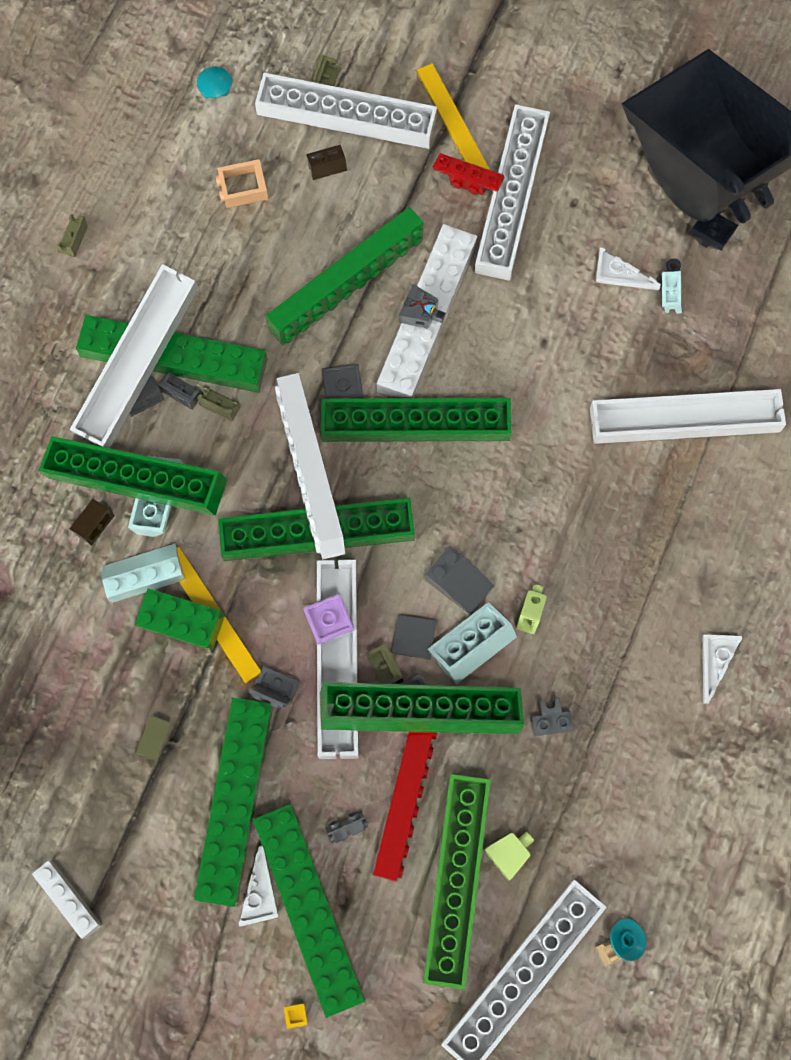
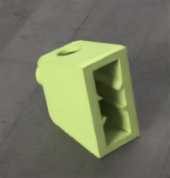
(532, 610)
(510, 853)

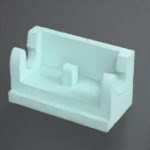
(672, 291)

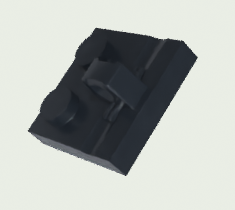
(714, 232)

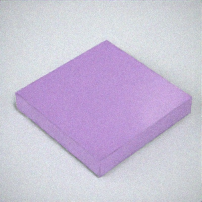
(328, 619)

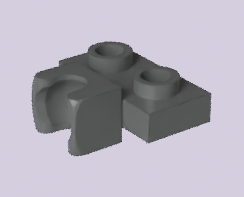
(552, 719)

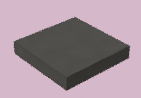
(343, 382)
(413, 637)

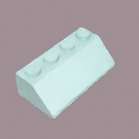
(150, 517)
(140, 572)
(472, 642)

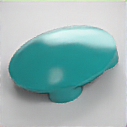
(214, 82)

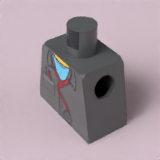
(420, 309)

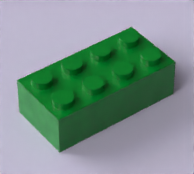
(180, 619)

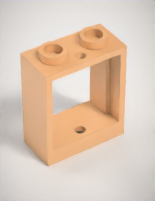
(246, 196)

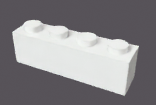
(67, 900)

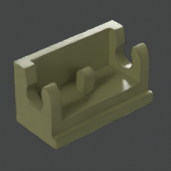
(326, 72)
(73, 236)
(219, 404)
(384, 665)
(153, 738)

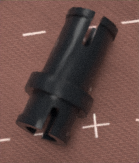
(673, 260)

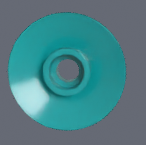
(634, 939)

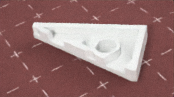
(616, 272)
(717, 654)
(260, 898)

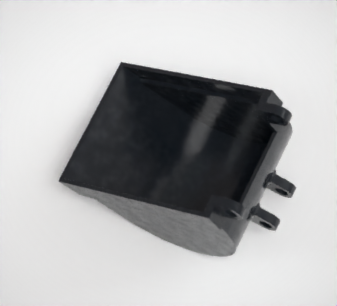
(712, 137)

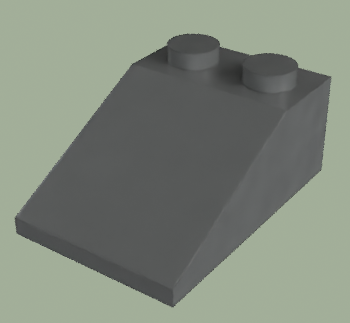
(458, 580)

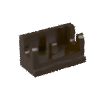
(326, 162)
(92, 522)

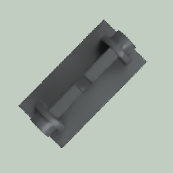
(354, 822)

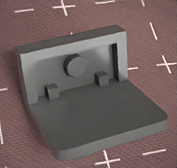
(274, 687)

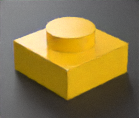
(295, 1016)

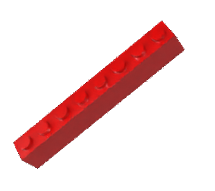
(403, 805)

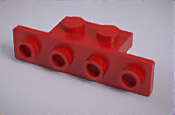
(468, 175)

